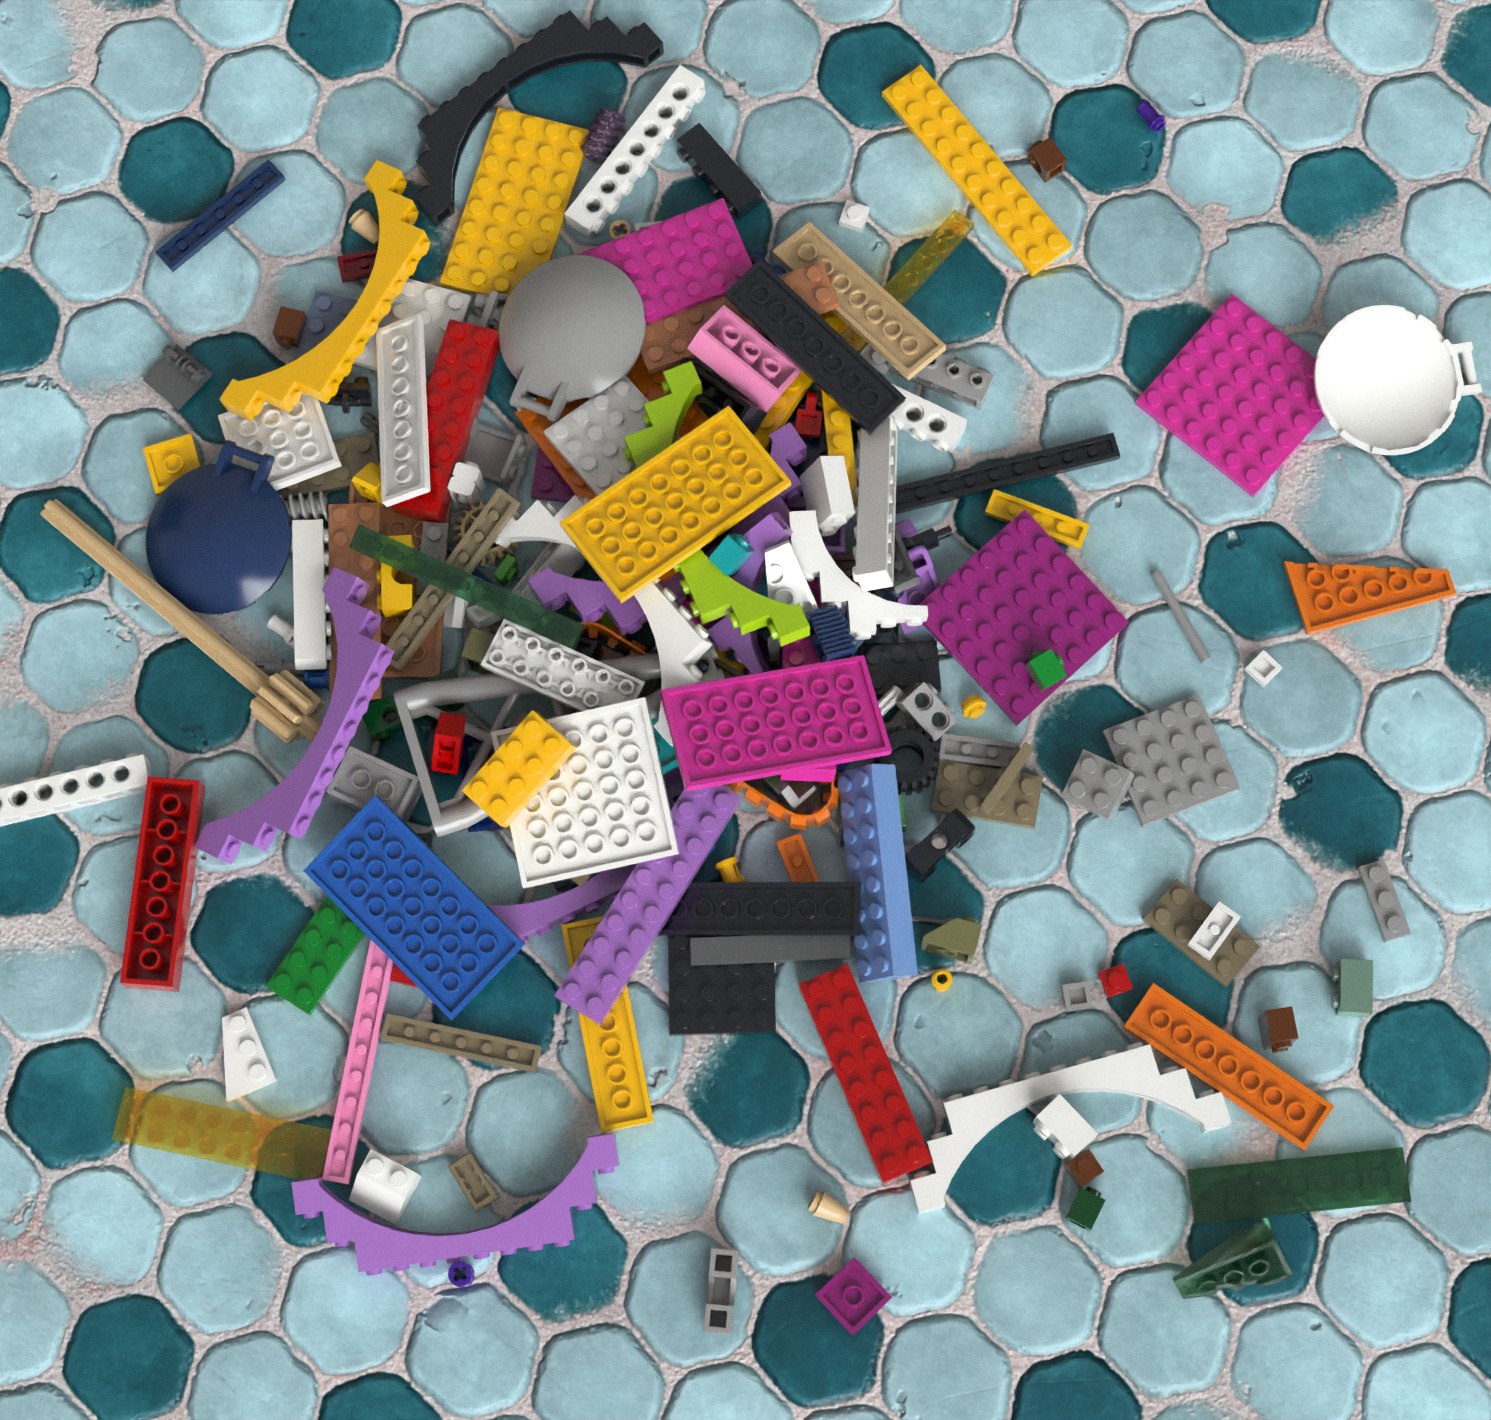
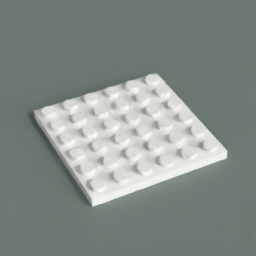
(602, 804)

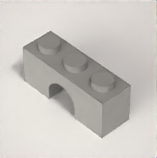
(721, 1291)

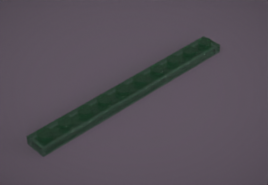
(467, 586)

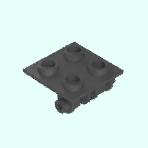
(177, 376)

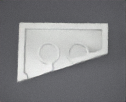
(244, 1056)

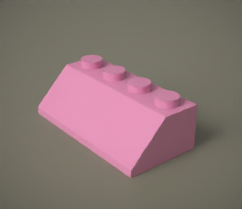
(744, 358)

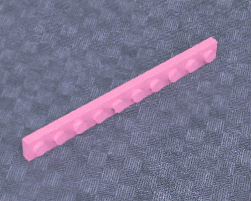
(358, 1067)

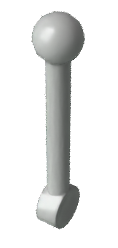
(930, 920)

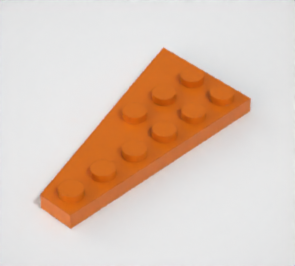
(1353, 593)

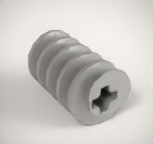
(307, 507)

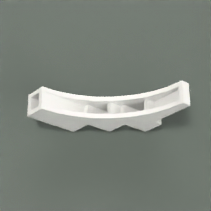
(836, 588)

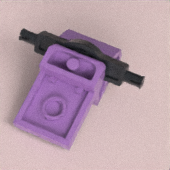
(917, 548)

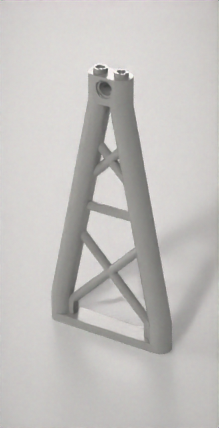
(421, 698)

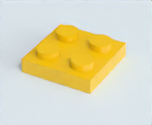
(170, 461)

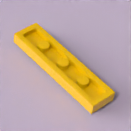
(1056, 525)

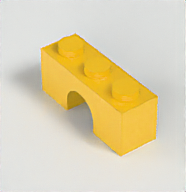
(395, 598)

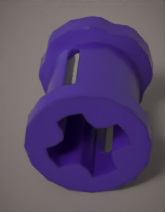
(452, 1275)

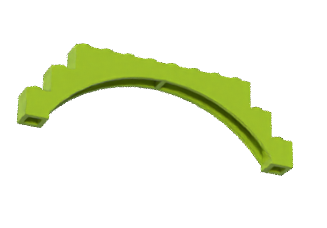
(709, 588)

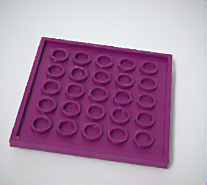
(1012, 602)

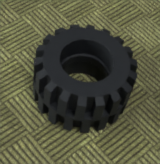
(924, 747)

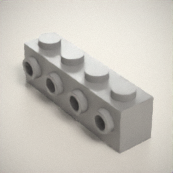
(954, 379)

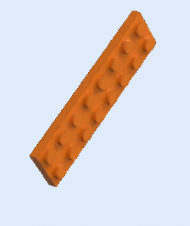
(1228, 1067)

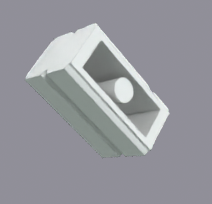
(466, 485)

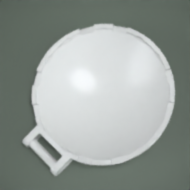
(1390, 379)

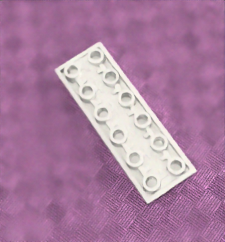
(557, 670)

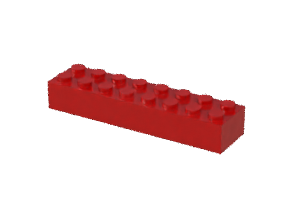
(452, 405)
(162, 884)
(865, 1074)

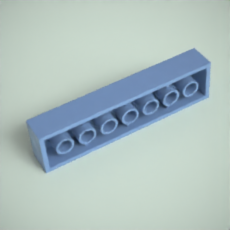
(878, 861)

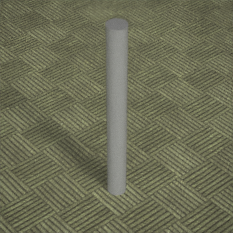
(1181, 616)

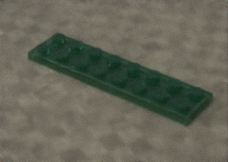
(1298, 1185)

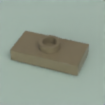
(473, 1181)

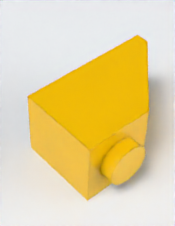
(369, 482)

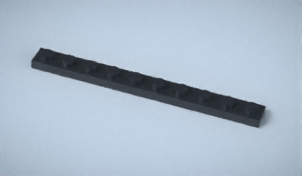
(1006, 473)

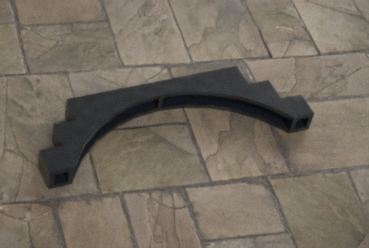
(557, 46)

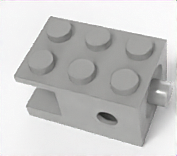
(364, 776)

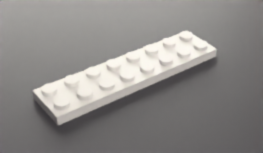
(402, 410)

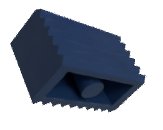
(829, 634)

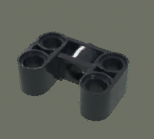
(923, 857)

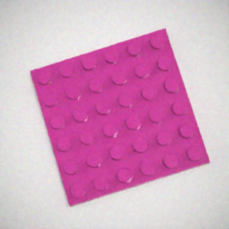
(1238, 395)

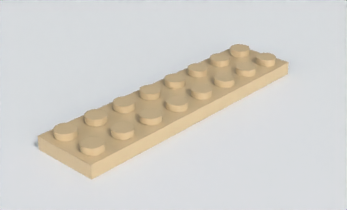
(864, 303)

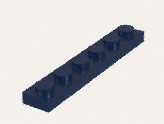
(220, 215)

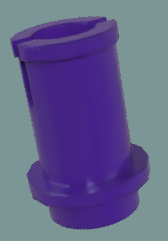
(1151, 116)

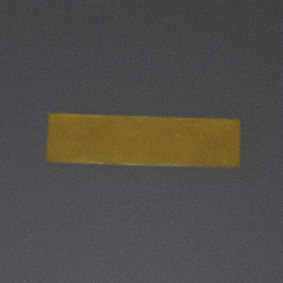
(221, 1135)

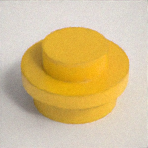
(973, 706)

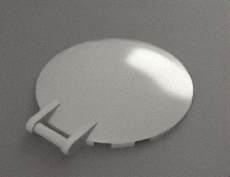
(570, 331)

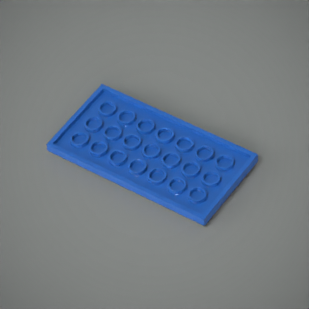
(414, 907)

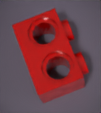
(448, 743)

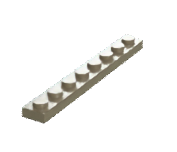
(464, 557)

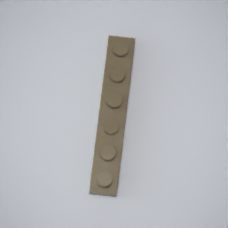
(461, 1043)

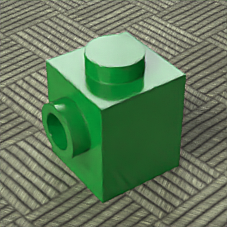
(1045, 668)

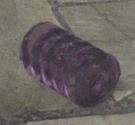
(602, 134)

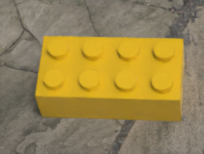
(519, 769)

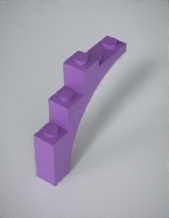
(747, 647)

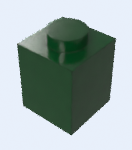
(1085, 1208)

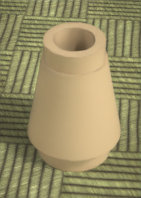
(365, 225)
(827, 1207)

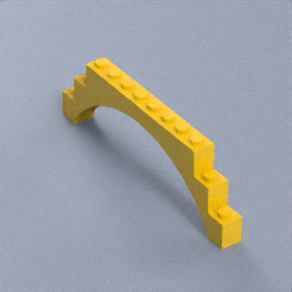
(326, 365)

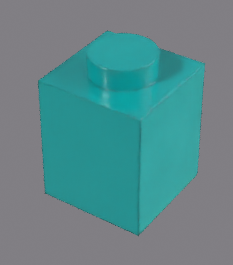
(731, 554)

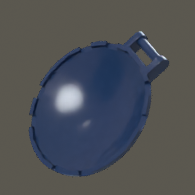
(220, 534)

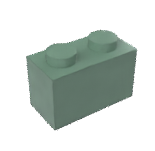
(1353, 987)

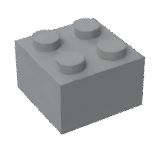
(1097, 785)

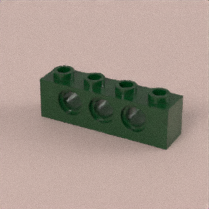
(377, 711)

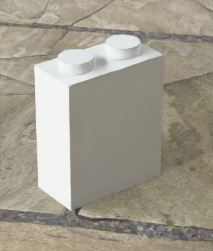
(828, 493)

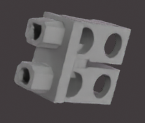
(492, 308)

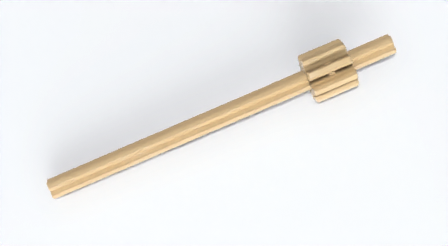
(281, 700)

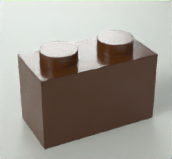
(1278, 1029)

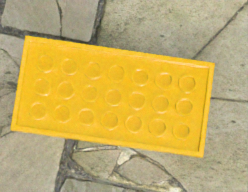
(515, 203)
(675, 504)

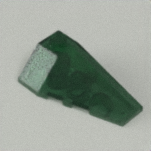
(1243, 1259)

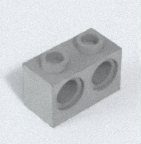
(922, 716)

